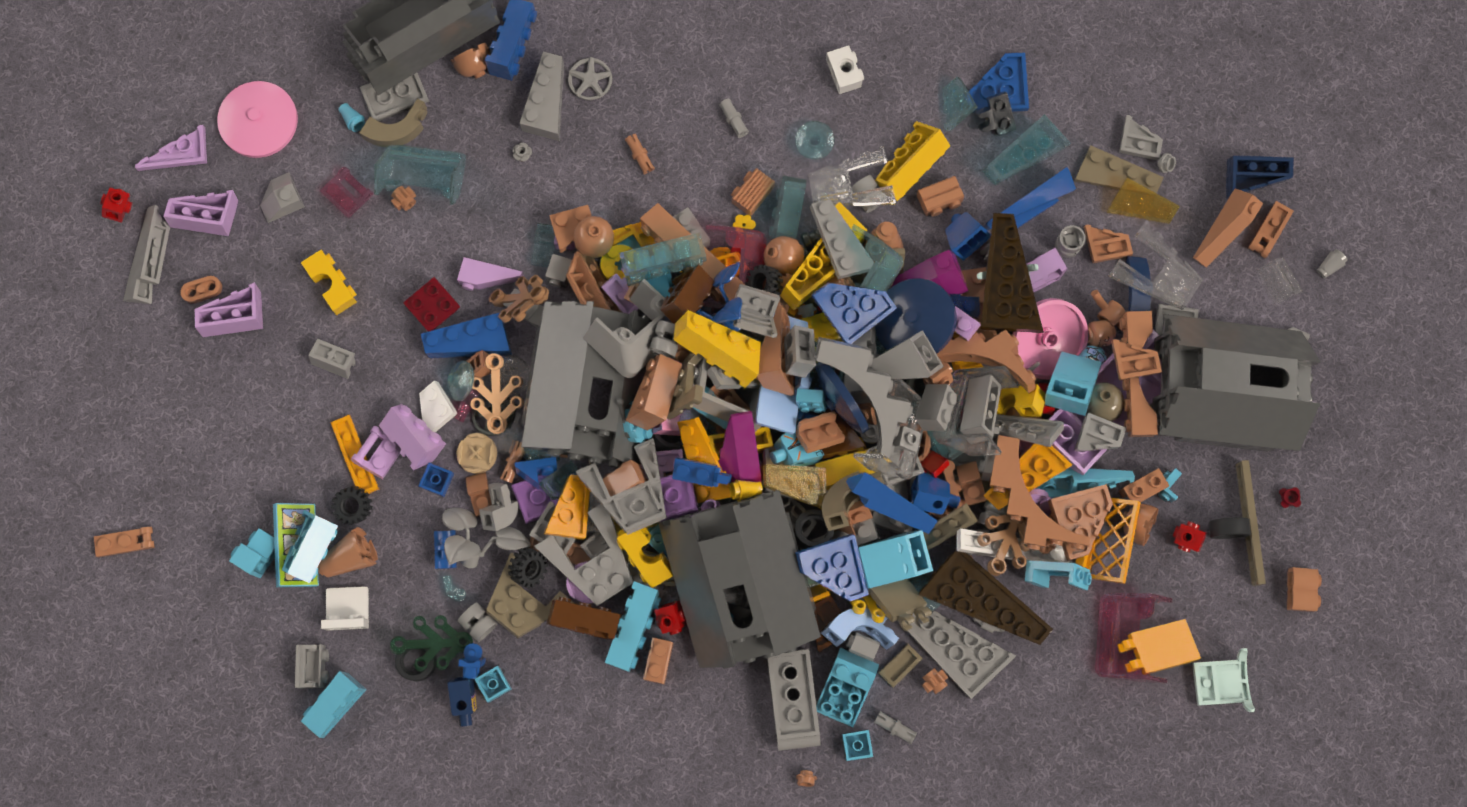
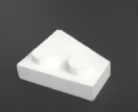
(435, 406)

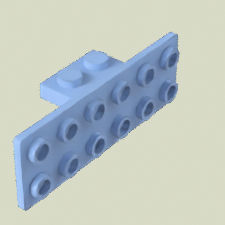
(778, 409)

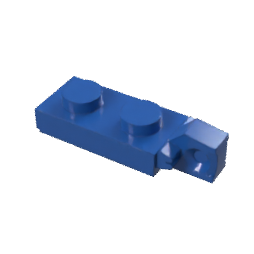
(699, 473)

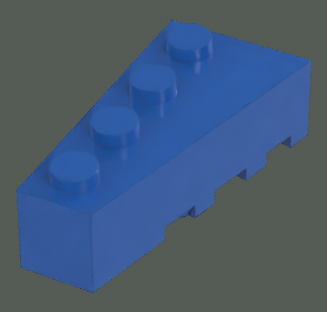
(511, 39)
(468, 339)

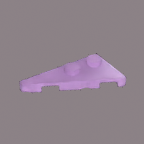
(183, 152)

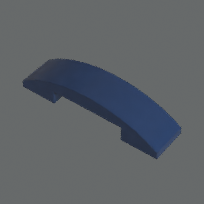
(1138, 300)

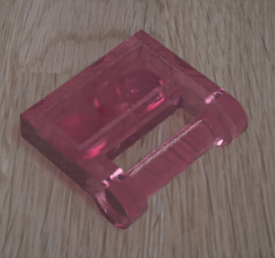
(341, 197)

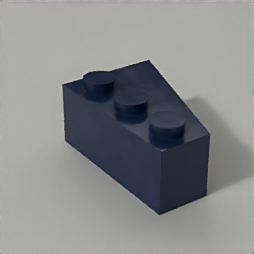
(1256, 172)

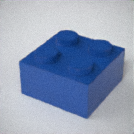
(436, 479)

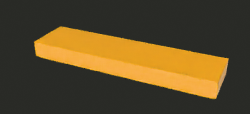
(350, 445)

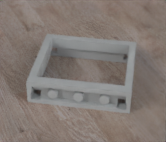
(716, 406)

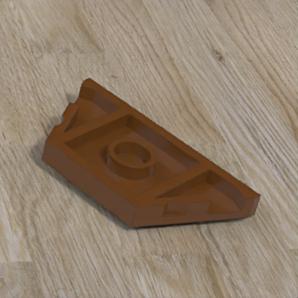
(850, 443)

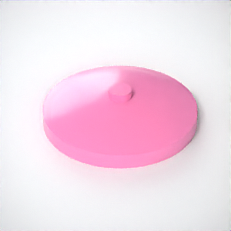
(257, 119)
(1063, 330)

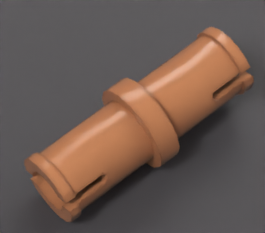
(639, 153)
(516, 456)

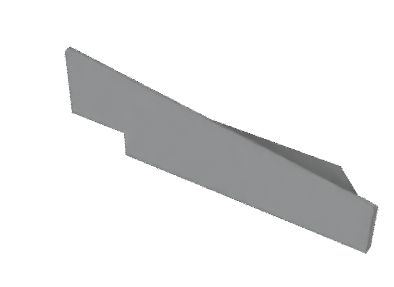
(148, 258)

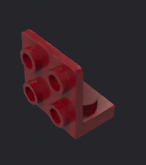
(431, 304)

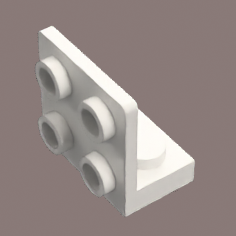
(346, 608)

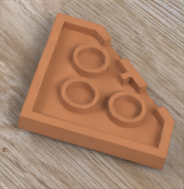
(1082, 514)

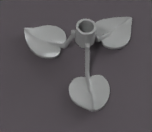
(468, 552)

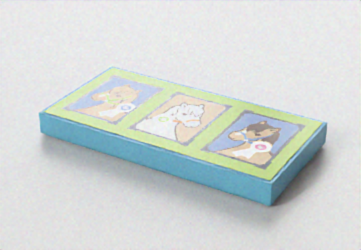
(287, 519)

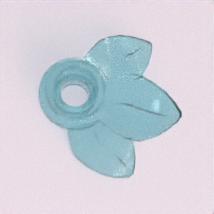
(532, 454)

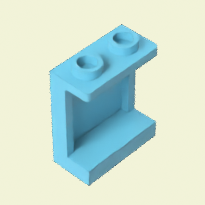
(1039, 573)

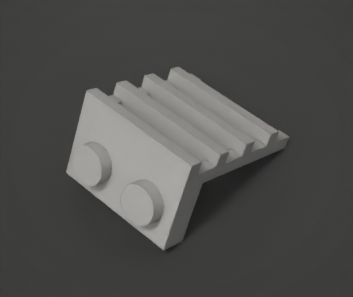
(757, 310)

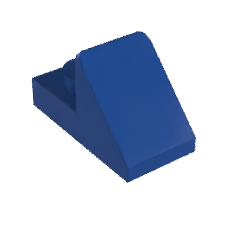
(530, 469)

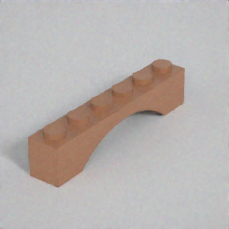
(1140, 416)

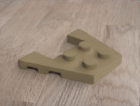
(685, 393)
(516, 607)

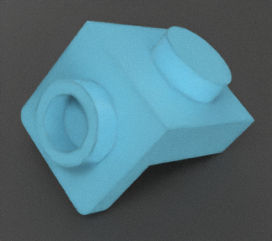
(1171, 477)

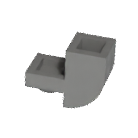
(502, 510)

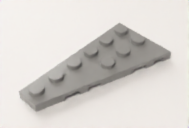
(960, 652)

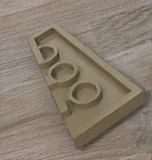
(1111, 171)

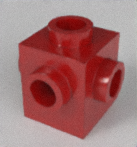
(115, 204)
(1196, 541)
(670, 617)

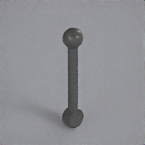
(619, 401)

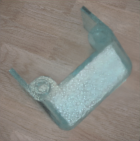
(420, 168)
(886, 264)

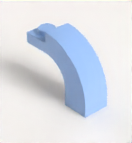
(848, 621)

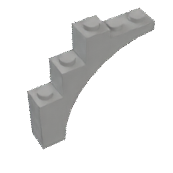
(854, 362)

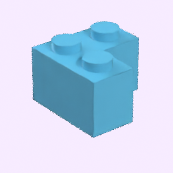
(256, 555)

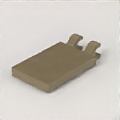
(899, 601)

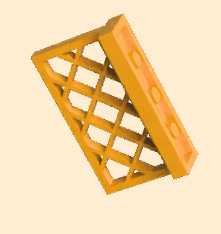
(1088, 561)

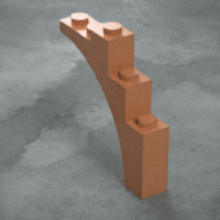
(998, 351)
(1039, 527)

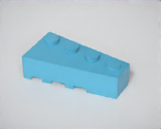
(632, 627)

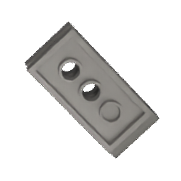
(794, 720)

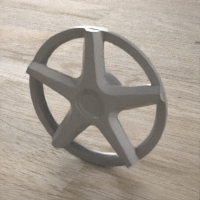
(590, 78)

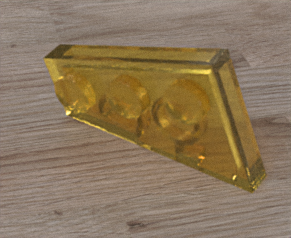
(1143, 203)

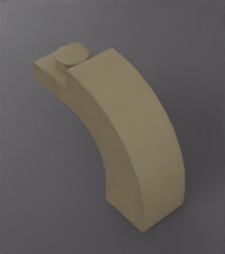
(398, 133)
(839, 501)

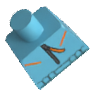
(792, 453)

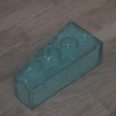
(1029, 149)
(662, 258)

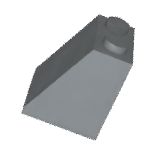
(909, 359)

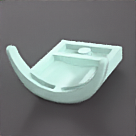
(1223, 682)

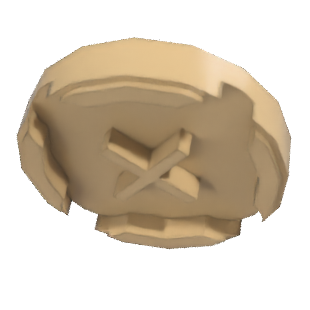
(476, 453)

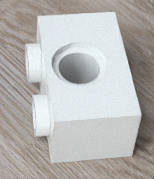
(844, 80)

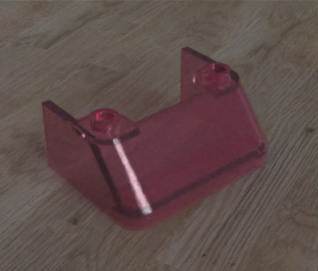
(752, 250)
(1118, 618)

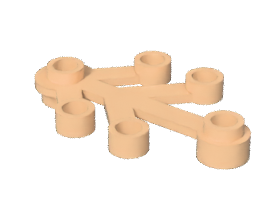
(497, 396)

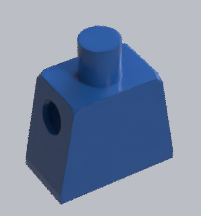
(965, 235)
(932, 494)

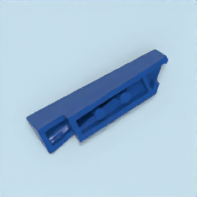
(1040, 198)
(889, 503)

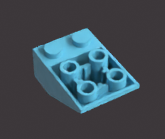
(1072, 383)
(895, 558)
(846, 687)

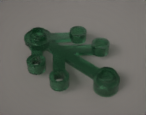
(434, 642)

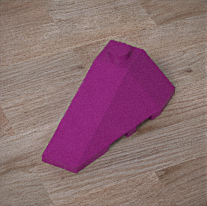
(940, 269)
(739, 449)

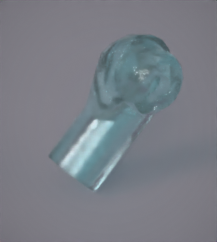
(452, 591)

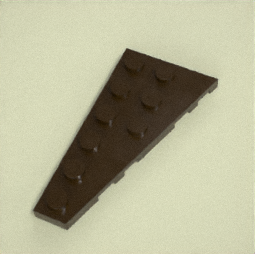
(1008, 289)
(973, 591)

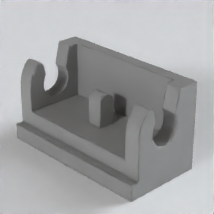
(332, 358)

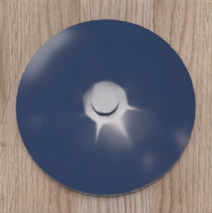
(920, 307)
(840, 399)

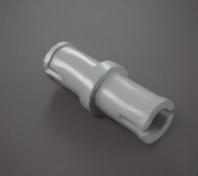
(733, 118)
(895, 727)

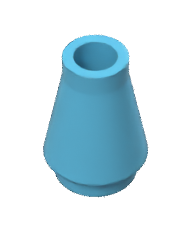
(352, 118)

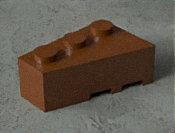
(687, 293)
(583, 618)

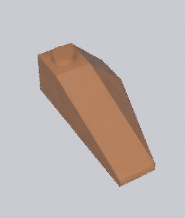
(1231, 221)
(772, 358)

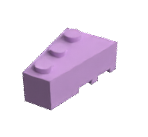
(202, 214)
(1050, 269)
(231, 314)
(412, 436)

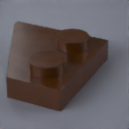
(824, 613)

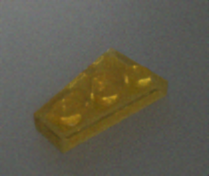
(797, 482)

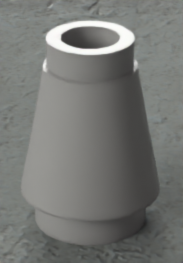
(1332, 263)

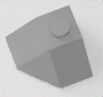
(281, 198)

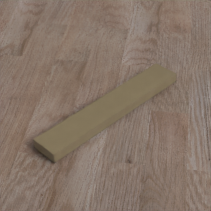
(1249, 511)

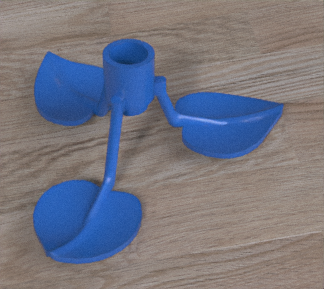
(732, 309)

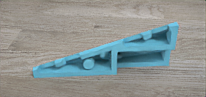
(1071, 481)

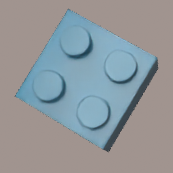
(811, 400)
(493, 684)
(857, 745)

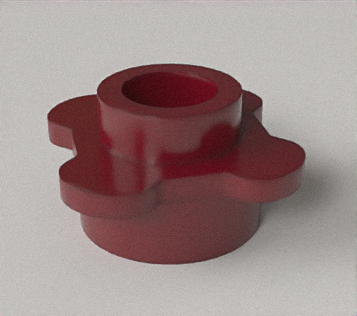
(1294, 493)

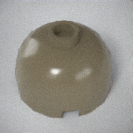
(1106, 401)

